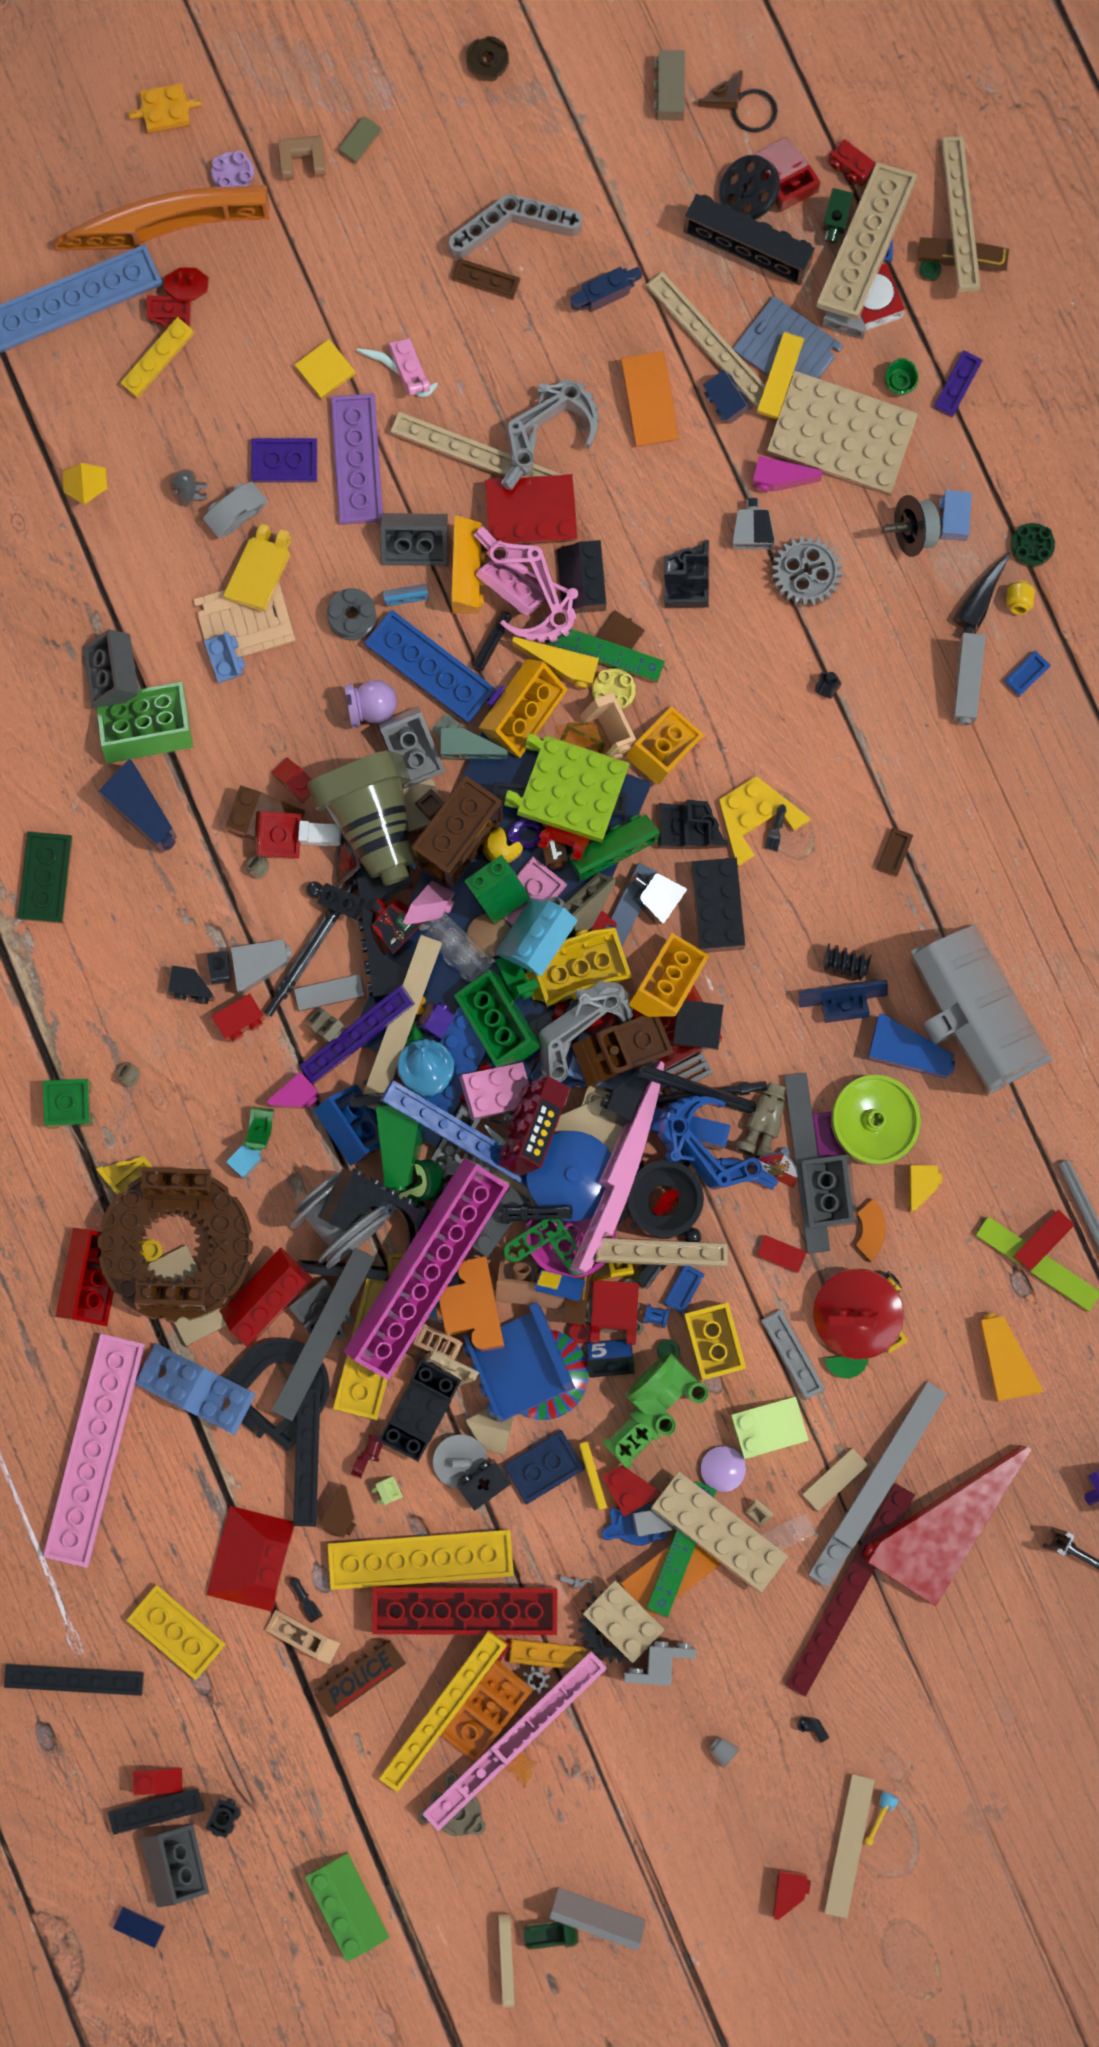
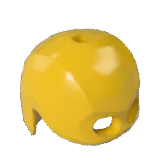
(496, 845)

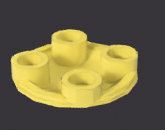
(615, 682)

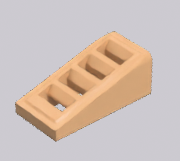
(455, 1351)

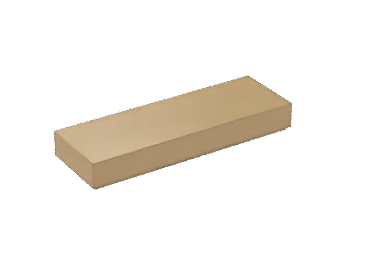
(835, 1479)

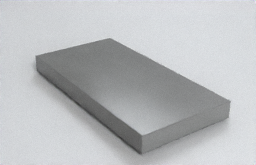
(598, 1919)

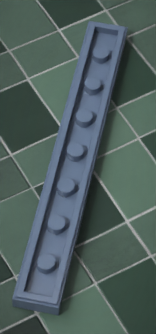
(625, 913)

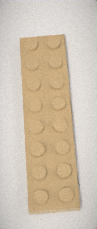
(867, 241)

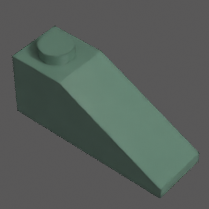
(463, 744)

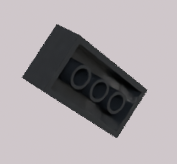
(718, 905)

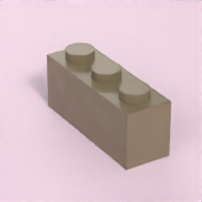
(670, 84)

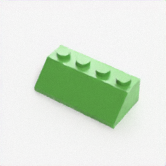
(347, 1907)

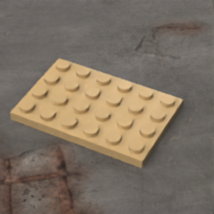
(842, 433)

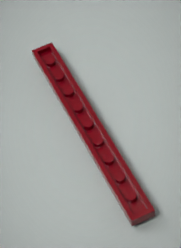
(846, 1594)

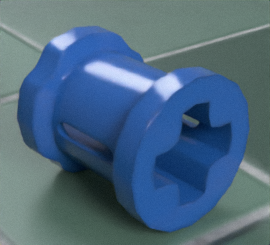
(656, 1316)

